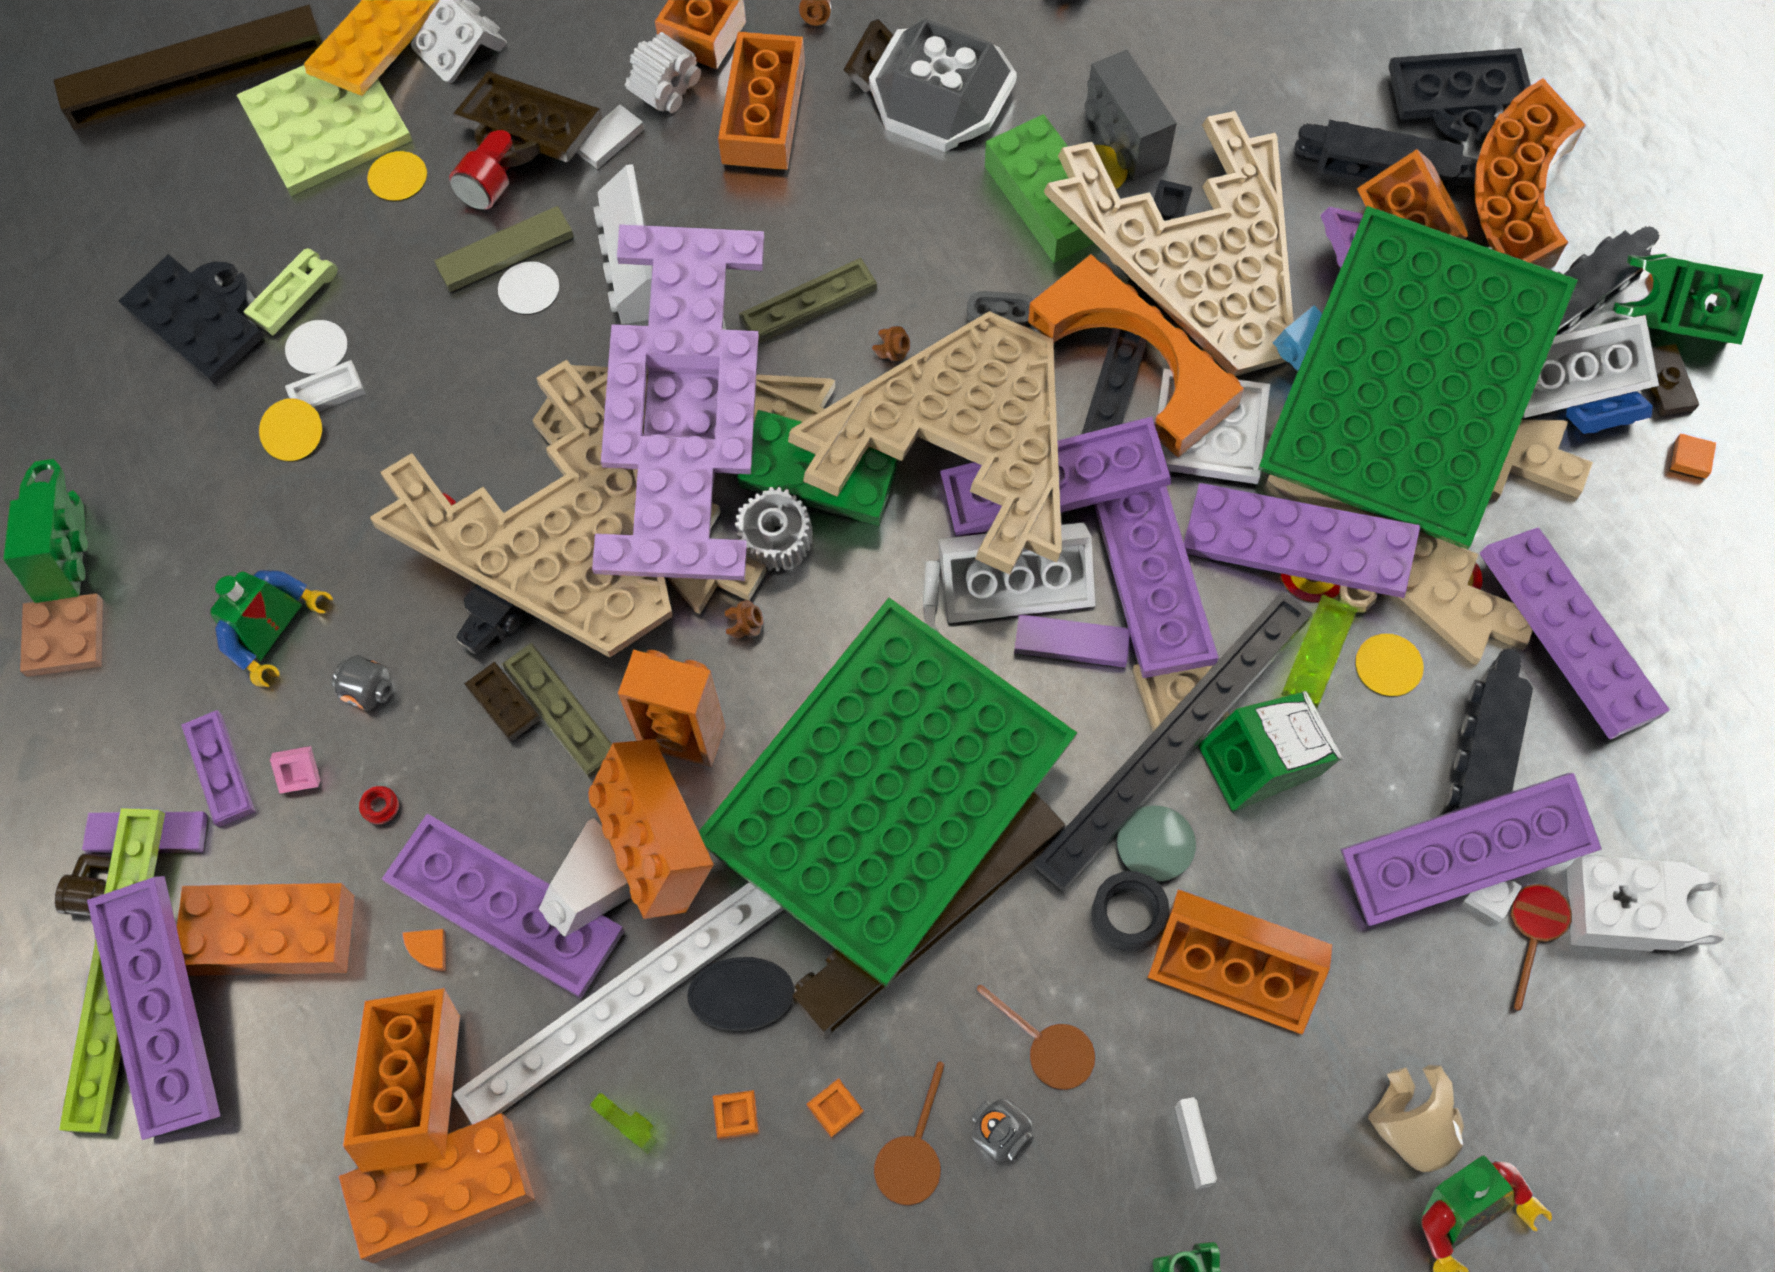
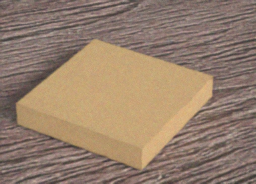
(1166, 691)

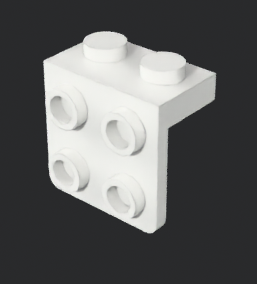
(453, 36)

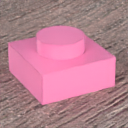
(295, 769)

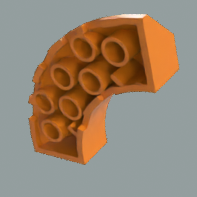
(1514, 171)

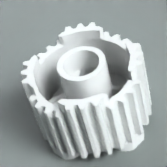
(662, 72)
(759, 519)

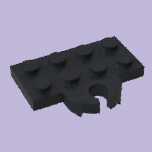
(1459, 88)
(196, 313)

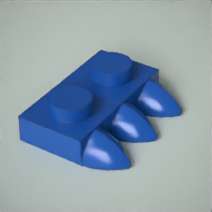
(1610, 412)

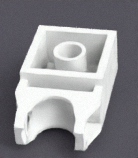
(1637, 904)

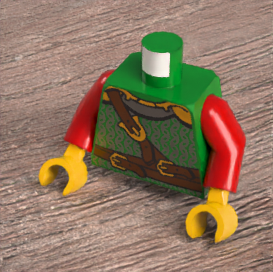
(1470, 1203)

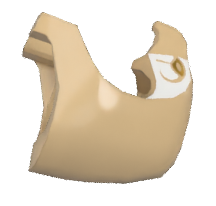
(1428, 1134)

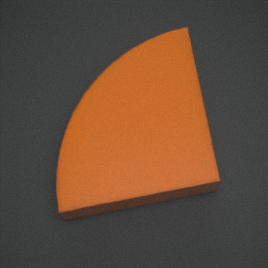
(427, 948)

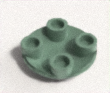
(1157, 843)

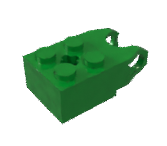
(1681, 292)
(46, 536)

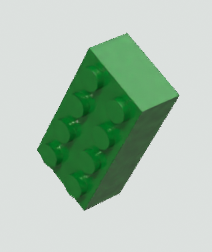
(784, 465)

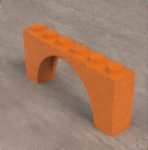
(1097, 298)

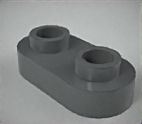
(1000, 303)

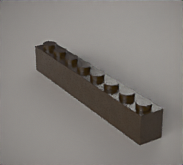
(188, 67)
(845, 988)

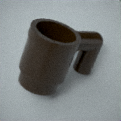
(77, 888)

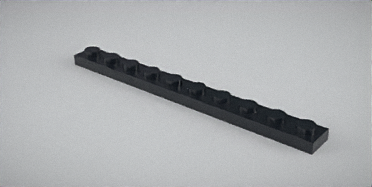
(1126, 348)
(1172, 741)

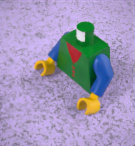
(255, 613)

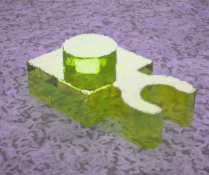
(634, 1128)

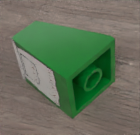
(1269, 749)

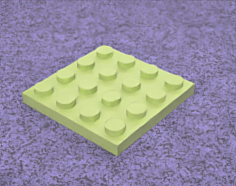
(321, 128)

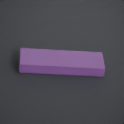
(1072, 641)
(218, 768)
(180, 833)

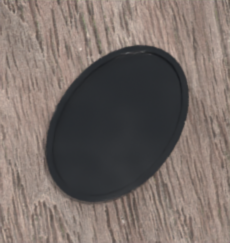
(740, 993)

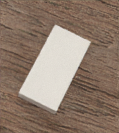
(610, 136)
(328, 387)
(1195, 1143)

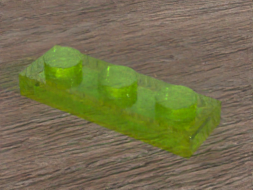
(1320, 649)

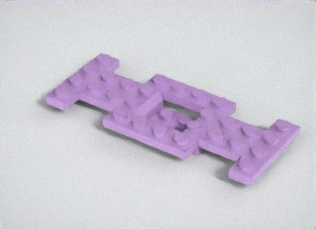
(695, 403)

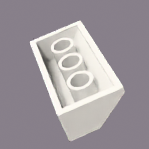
(632, 283)
(1595, 366)
(1034, 585)

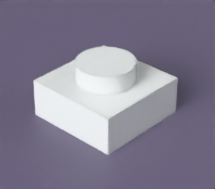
(1494, 900)

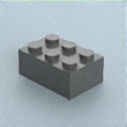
(1130, 115)

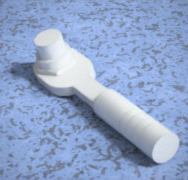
(931, 592)

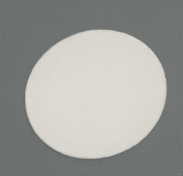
(528, 287)
(316, 346)

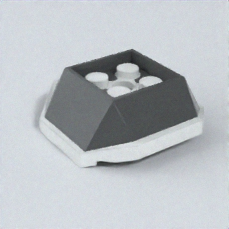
(940, 85)

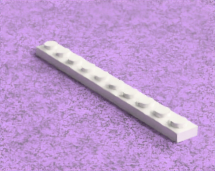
(615, 1004)

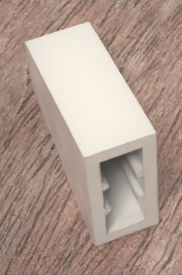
(585, 883)

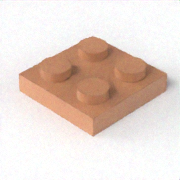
(61, 635)

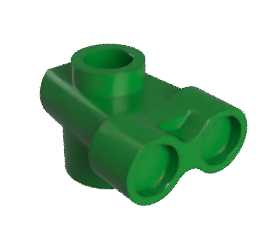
(1203, 1258)

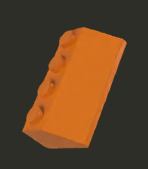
(1241, 961)

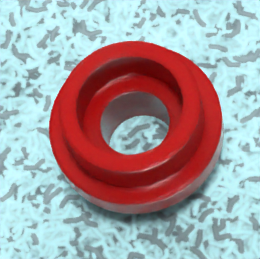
(371, 798)

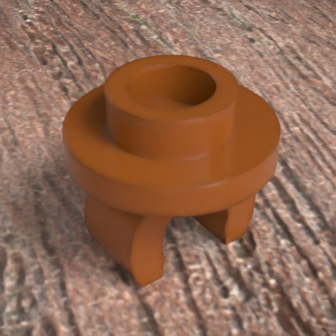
(815, 11)
(895, 344)
(748, 619)

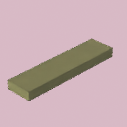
(503, 248)
(809, 300)
(558, 708)

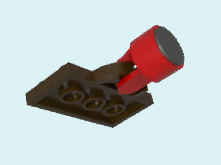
(511, 128)

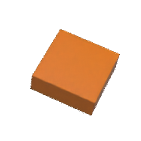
(1693, 456)
(835, 1108)
(735, 1114)

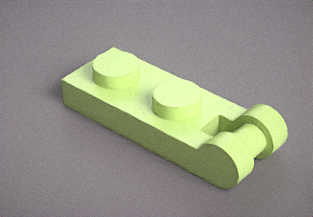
(290, 291)

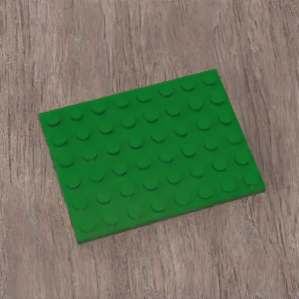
(1418, 376)
(886, 790)

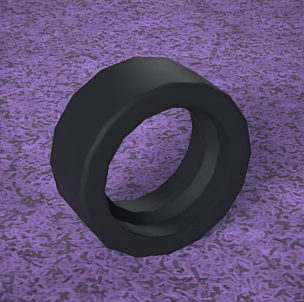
(1139, 882)

